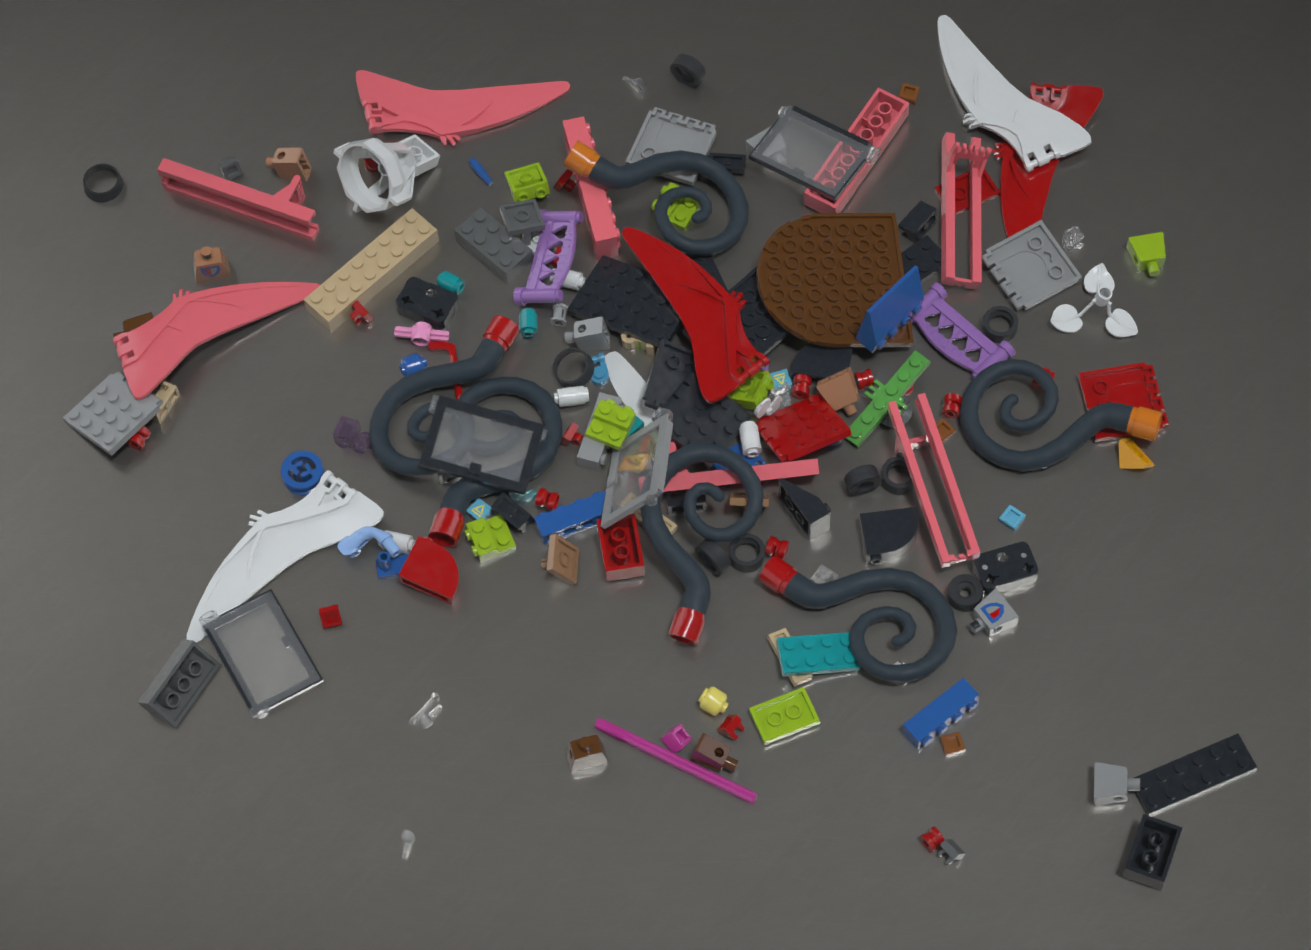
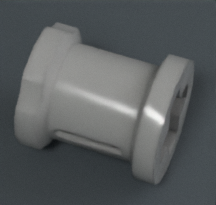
(559, 315)

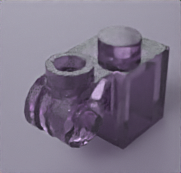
(348, 435)

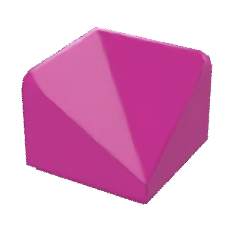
(676, 738)

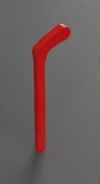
(451, 349)

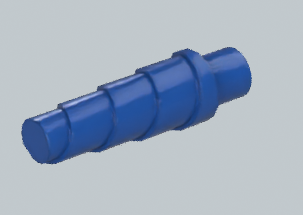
(478, 168)

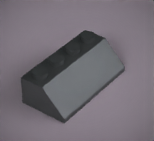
(179, 682)

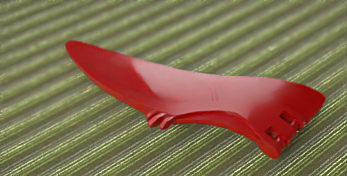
(1024, 192)
(706, 312)

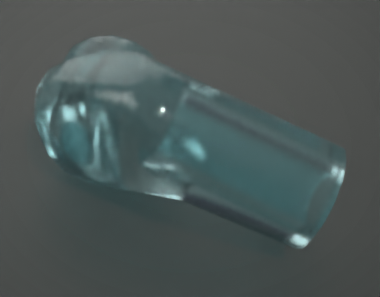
(523, 499)

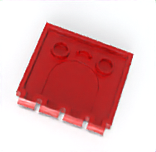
(1125, 384)
(802, 428)

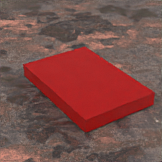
(962, 188)

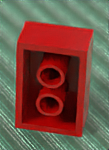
(621, 549)

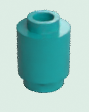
(450, 282)
(528, 322)

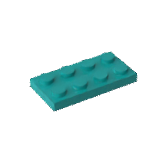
(816, 654)

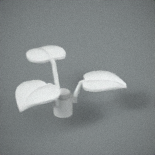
(1100, 282)

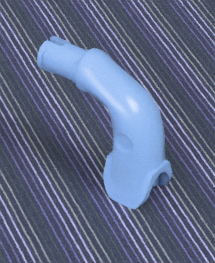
(352, 544)

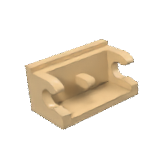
(168, 394)

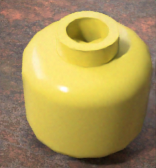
(713, 701)

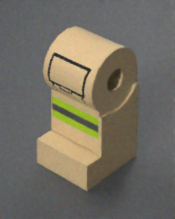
(630, 344)

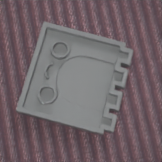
(671, 133)
(1031, 266)
(112, 413)

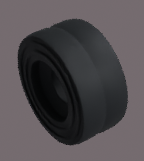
(862, 480)
(961, 582)

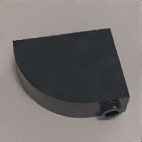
(821, 361)
(888, 533)

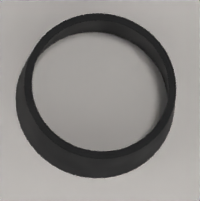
(103, 196)
(584, 378)

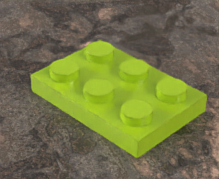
(784, 715)

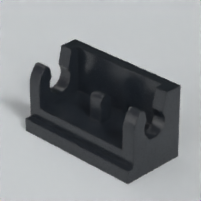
(918, 221)
(675, 503)
(512, 512)

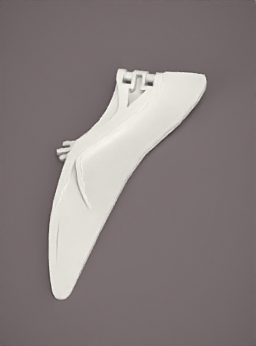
(1002, 107)
(281, 541)

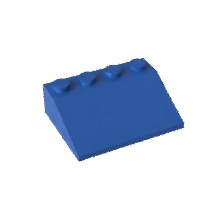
(892, 311)

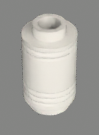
(573, 280)
(571, 396)
(750, 439)
(404, 541)

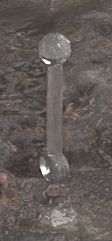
(434, 696)

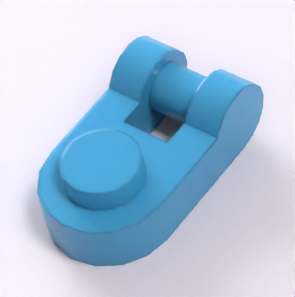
(600, 375)

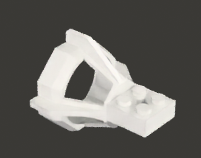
(397, 164)

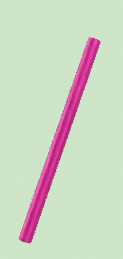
(676, 760)

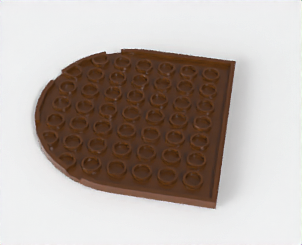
(828, 272)

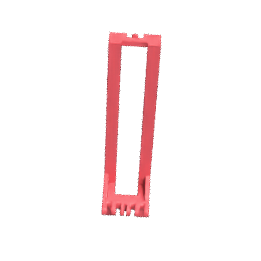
(977, 160)
(242, 200)
(932, 437)
(685, 480)

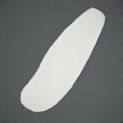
(628, 385)

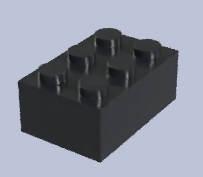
(1152, 852)

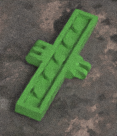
(892, 391)

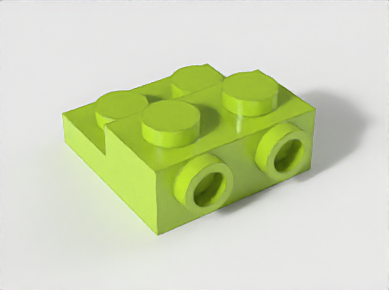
(527, 182)
(679, 210)
(753, 390)
(611, 424)
(489, 537)

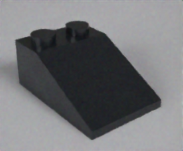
(805, 508)

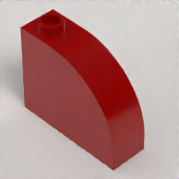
(431, 570)

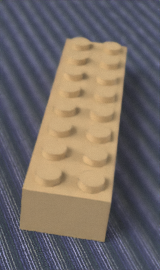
(371, 269)

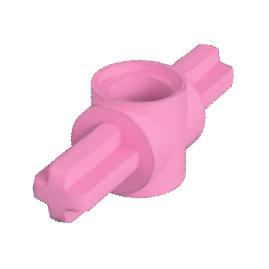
(421, 333)

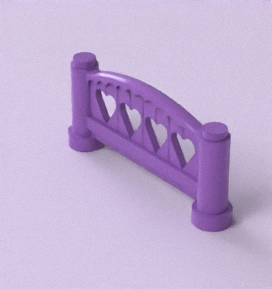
(535, 289)
(934, 305)

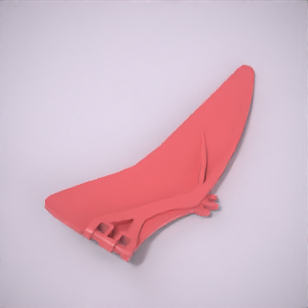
(448, 113)
(193, 319)

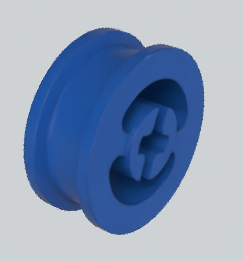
(294, 467)

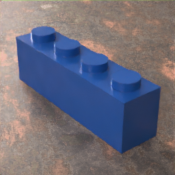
(571, 518)
(941, 713)

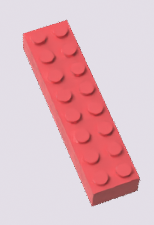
(876, 124)
(593, 196)

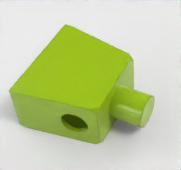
(1147, 252)

